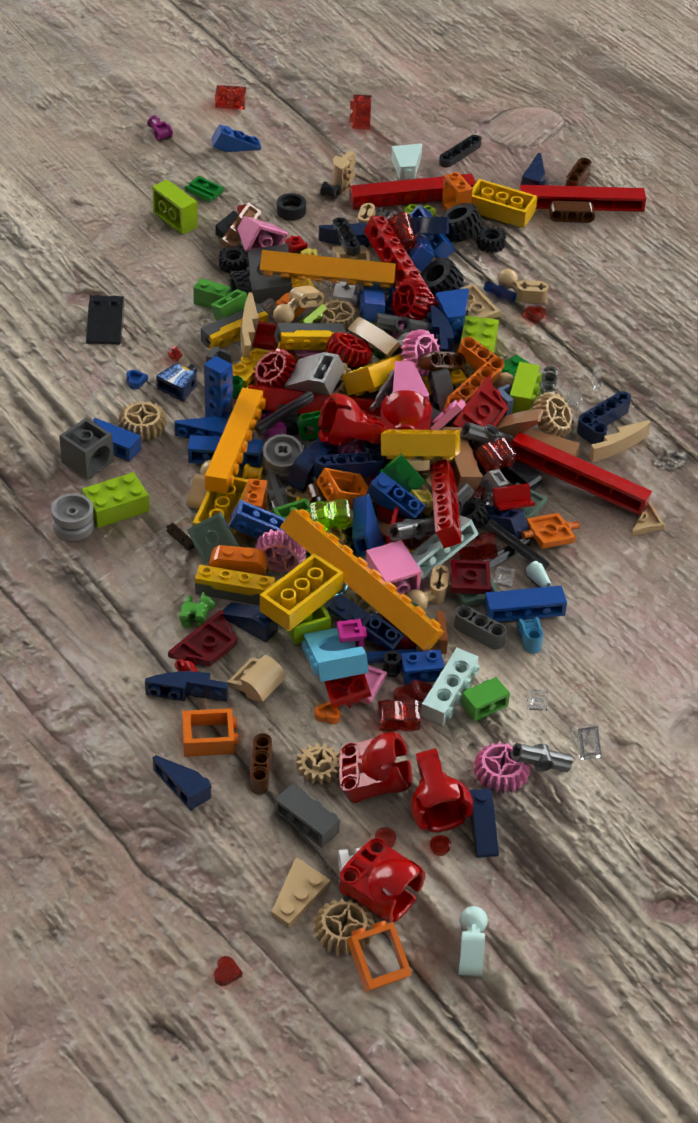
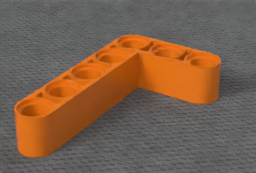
(483, 361)

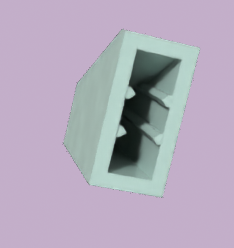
(406, 160)

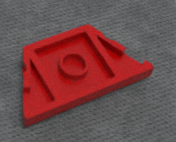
(483, 407)

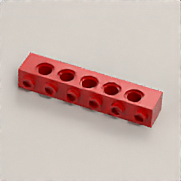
(445, 504)

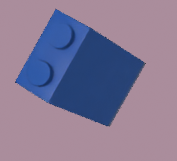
(454, 307)

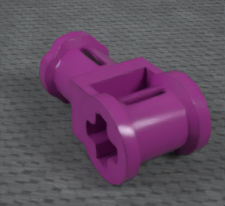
(159, 129)

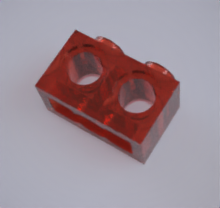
(230, 97)

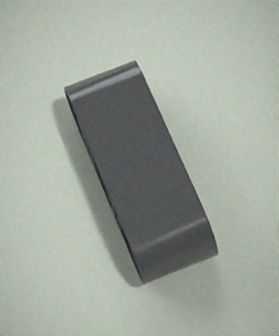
(440, 387)
(479, 627)

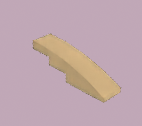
(248, 325)
(374, 336)
(620, 441)

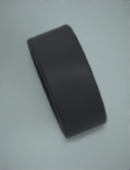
(291, 199)

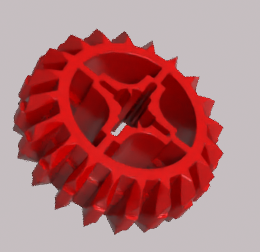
(410, 299)
(350, 349)
(274, 368)

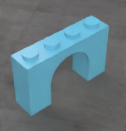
(331, 658)

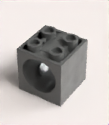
(86, 448)

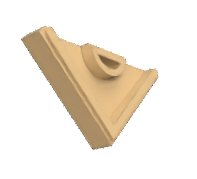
(648, 521)

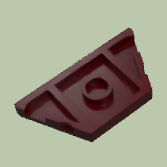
(207, 642)

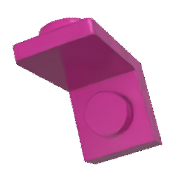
(351, 631)

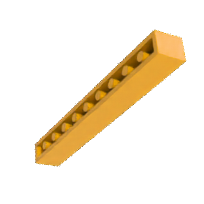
(363, 580)

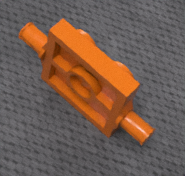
(550, 530)

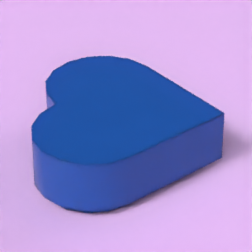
(136, 378)

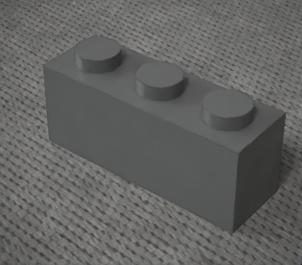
(307, 815)

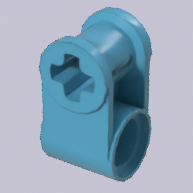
(530, 634)

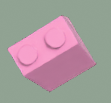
(259, 234)
(408, 378)
(395, 565)

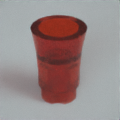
(403, 229)

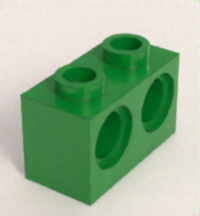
(309, 419)

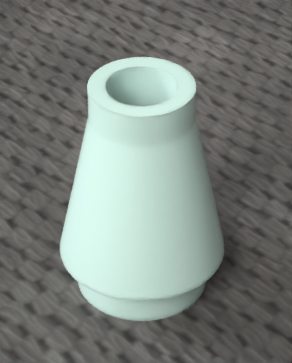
(538, 574)

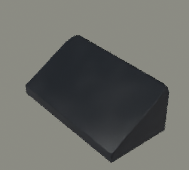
(223, 226)

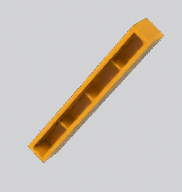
(327, 268)
(234, 441)

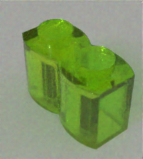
(331, 514)

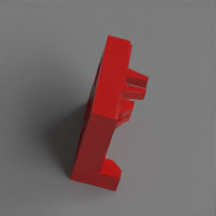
(347, 690)

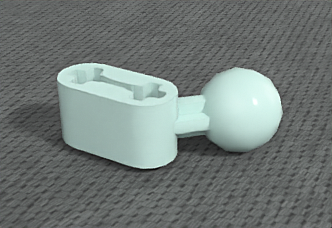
(473, 922)

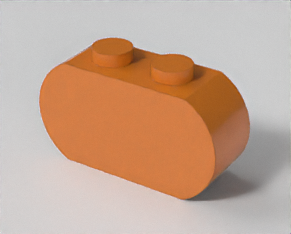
(239, 559)

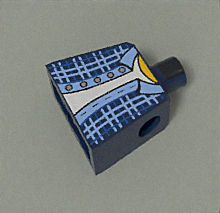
(177, 381)

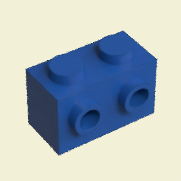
(421, 666)

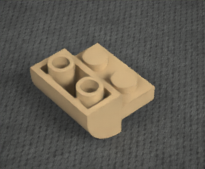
(343, 171)
(258, 678)

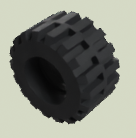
(463, 222)
(442, 276)

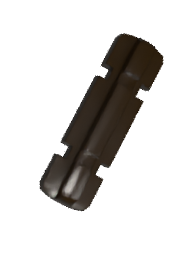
(180, 536)

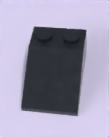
(105, 319)

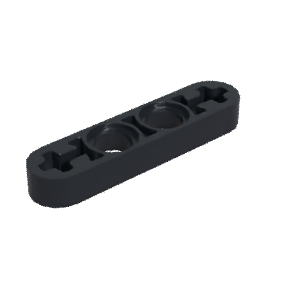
(460, 151)
(346, 236)

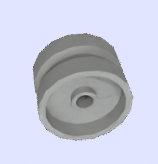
(280, 453)
(72, 517)

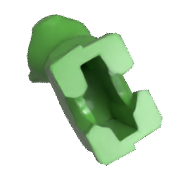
(195, 611)

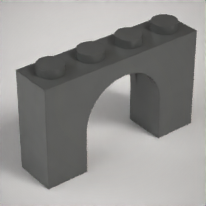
(263, 286)

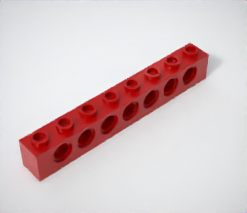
(391, 251)

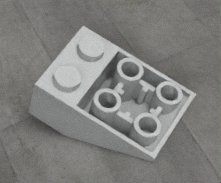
(316, 373)

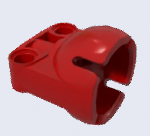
(406, 411)
(347, 422)
(371, 769)
(439, 797)
(381, 880)

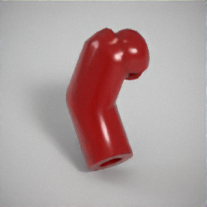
(183, 665)

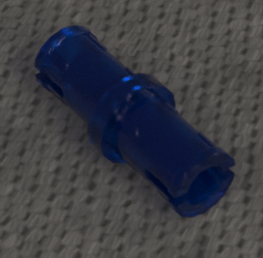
(499, 291)

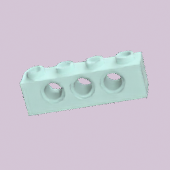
(432, 552)
(449, 686)

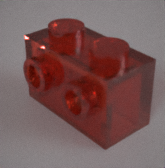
(361, 111)

